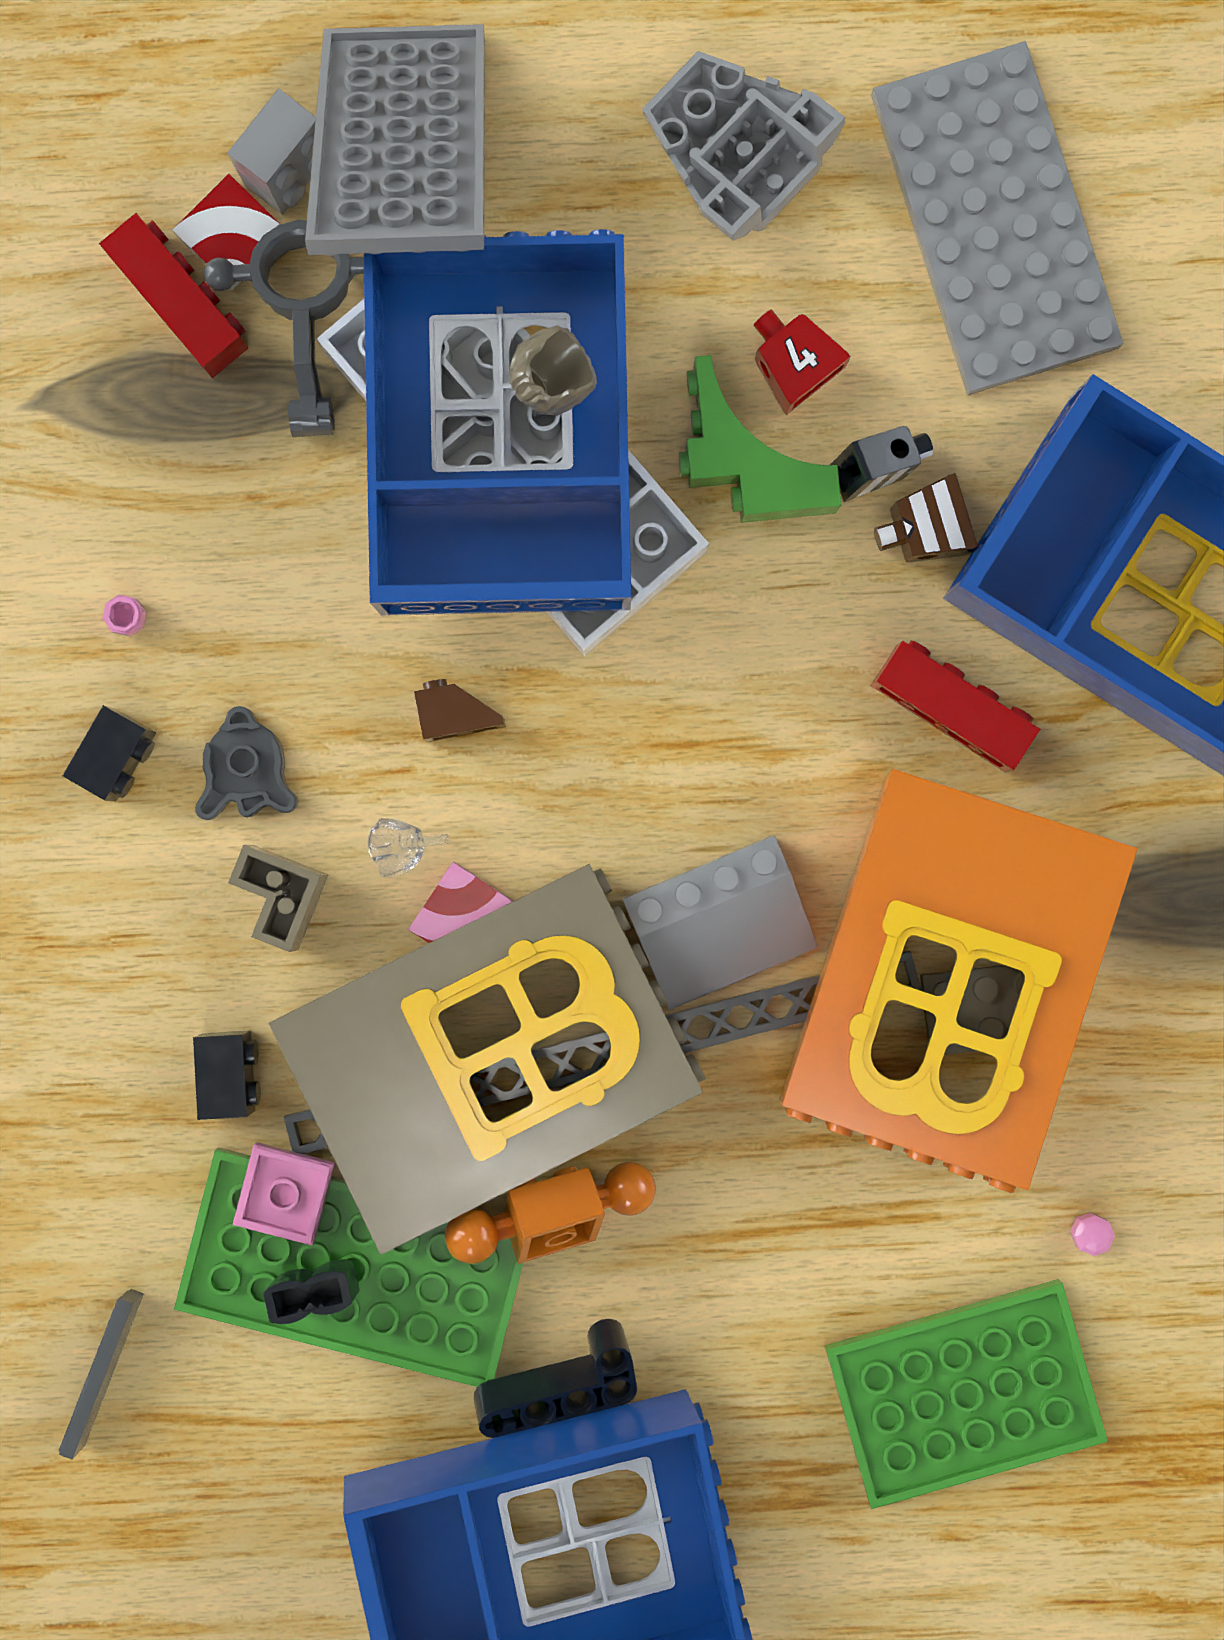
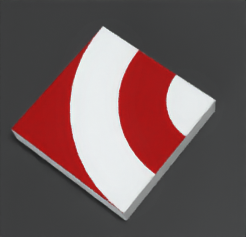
(225, 224)

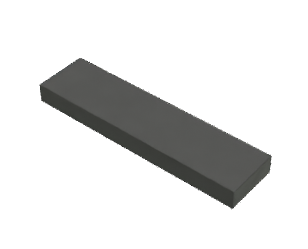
(100, 1373)

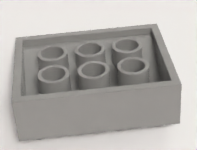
(721, 922)

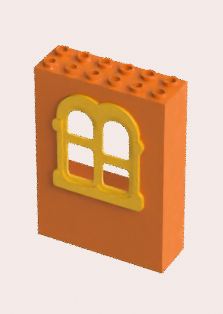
(992, 890)

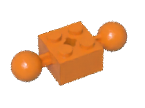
(551, 1213)

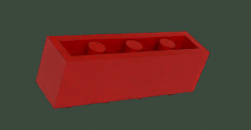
(174, 295)
(955, 706)

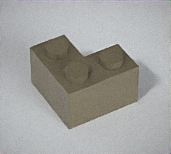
(289, 892)

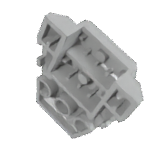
(740, 140)

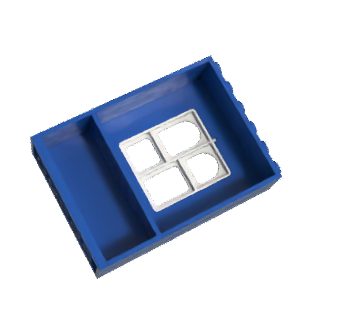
(504, 529)
(444, 1561)

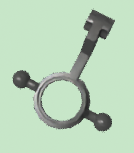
(311, 413)

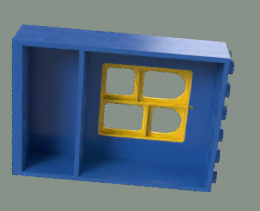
(1074, 539)

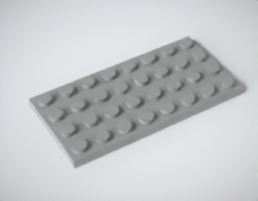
(399, 141)
(996, 218)

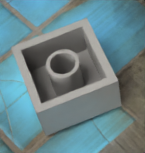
(277, 152)

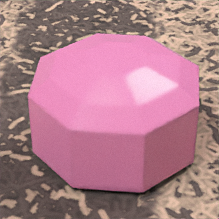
(124, 615)
(1092, 1234)

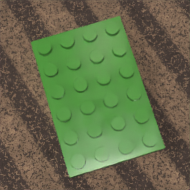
(966, 1393)

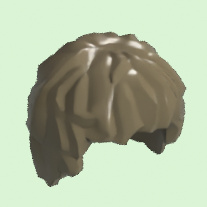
(551, 371)

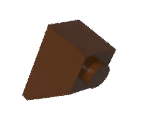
(452, 712)

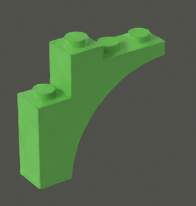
(727, 453)

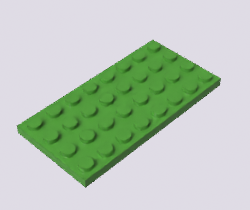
(412, 1302)

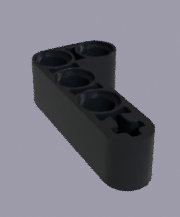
(562, 1388)

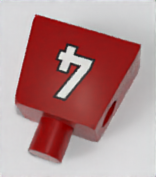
(796, 358)

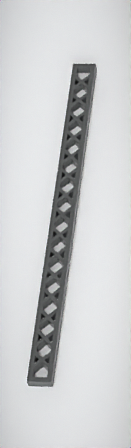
(588, 1041)

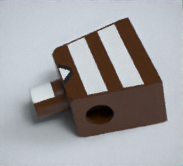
(930, 523)

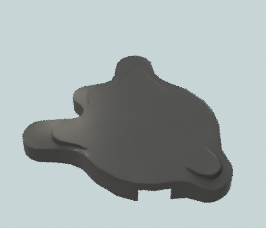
(245, 767)

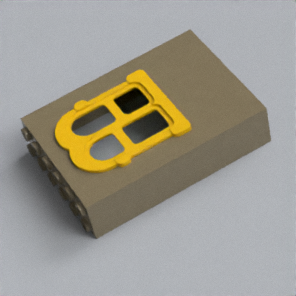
(402, 1100)

